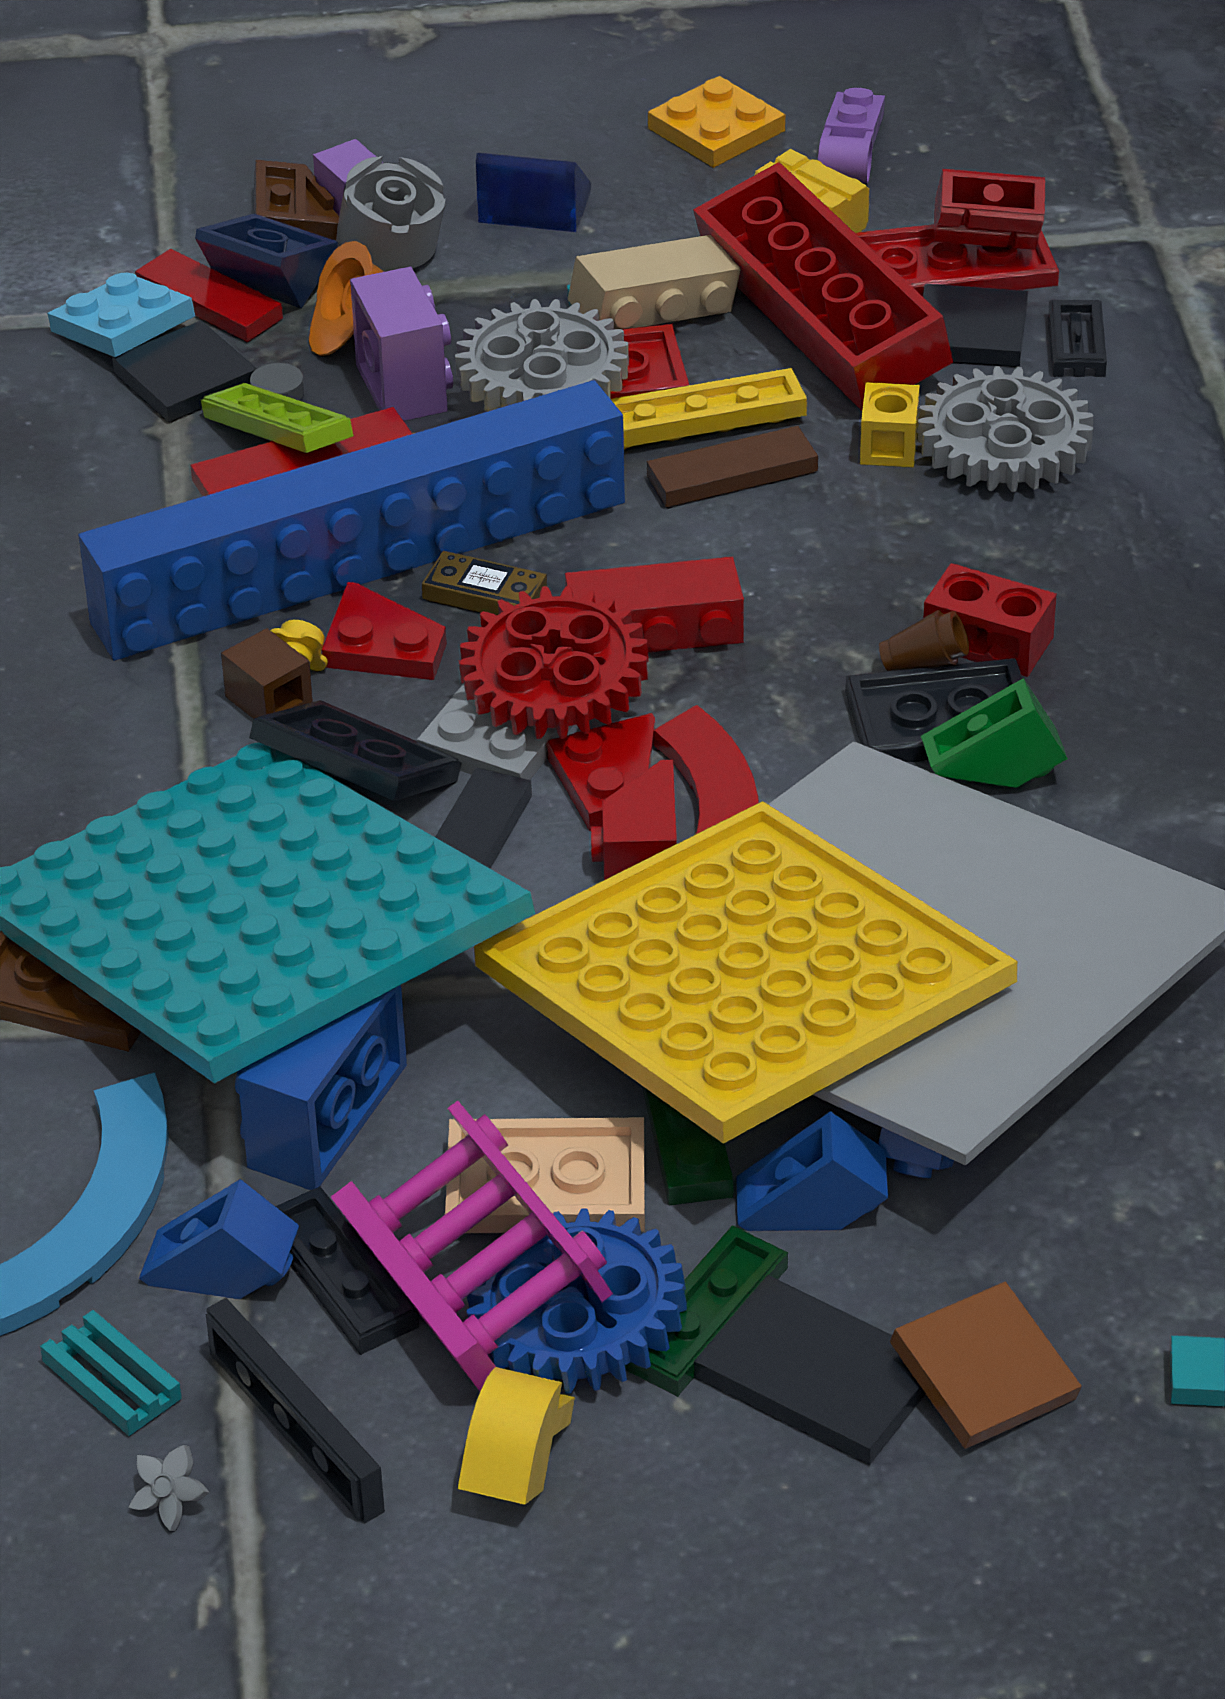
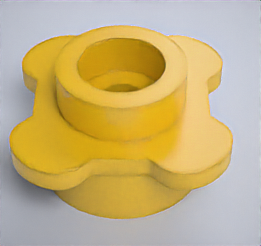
(305, 639)

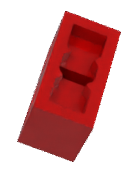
(998, 615)

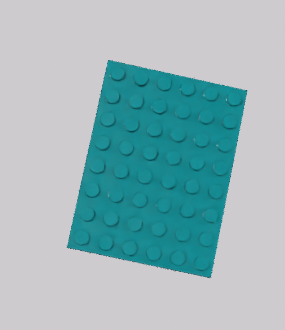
(249, 907)

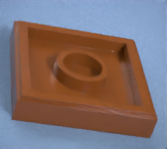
(985, 1364)

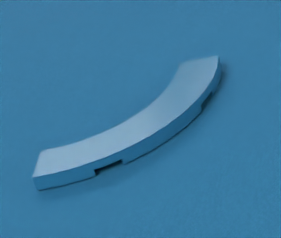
(106, 1214)

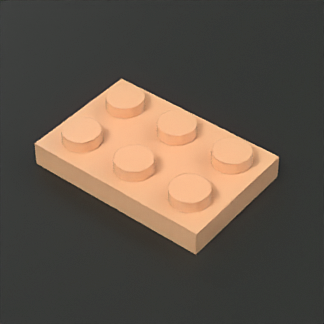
(567, 1166)

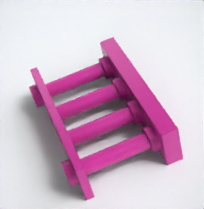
(442, 1297)

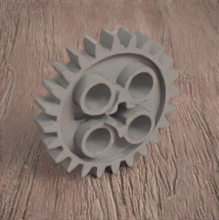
(539, 353)
(1005, 428)

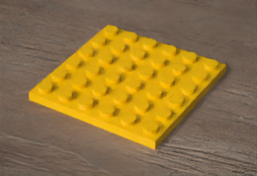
(744, 969)

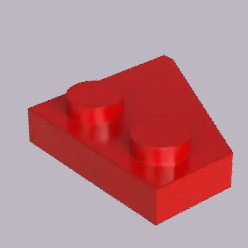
(382, 637)
(601, 762)

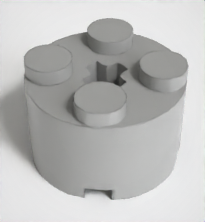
(392, 211)

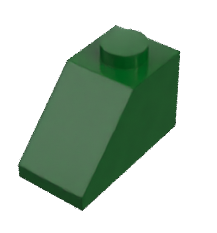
(997, 740)

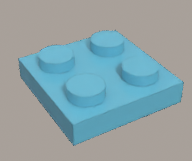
(120, 314)

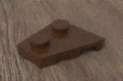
(294, 198)

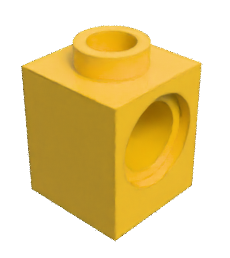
(889, 424)

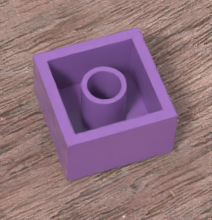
(401, 343)

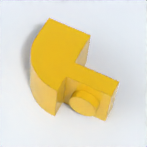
(513, 1435)

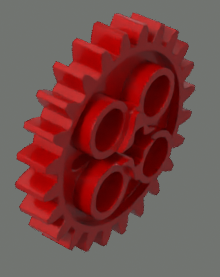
(554, 662)

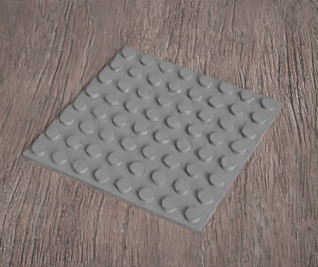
(1082, 918)

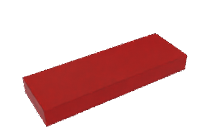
(214, 295)

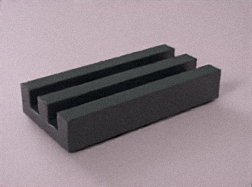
(1077, 359)

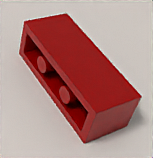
(674, 601)

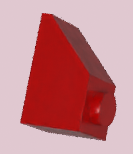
(637, 821)

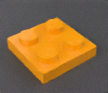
(716, 121)

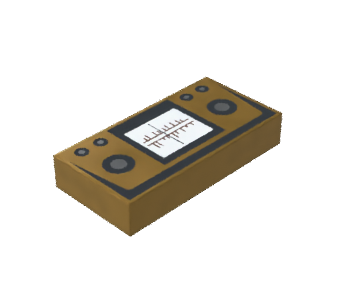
(478, 583)

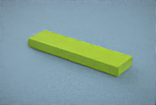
(277, 417)

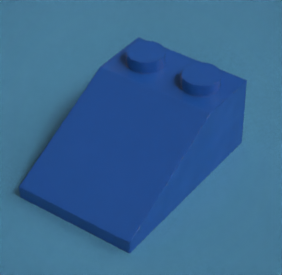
(320, 1091)

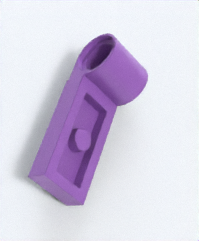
(852, 132)

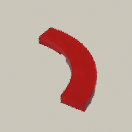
(709, 765)

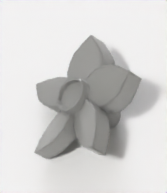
(168, 1485)

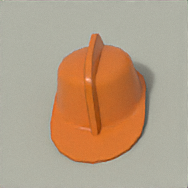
(333, 310)

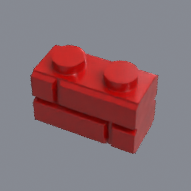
(989, 209)

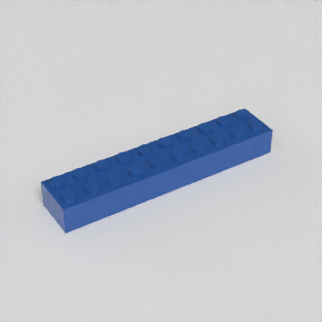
(352, 519)

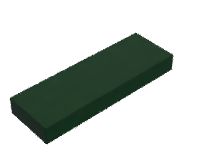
(712, 1297)

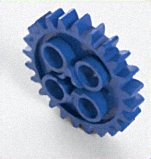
(576, 1331)

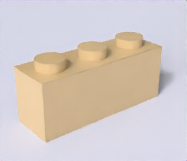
(656, 282)

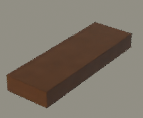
(732, 466)

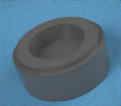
(279, 378)

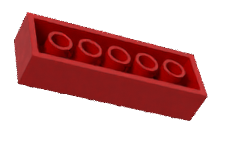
(825, 285)

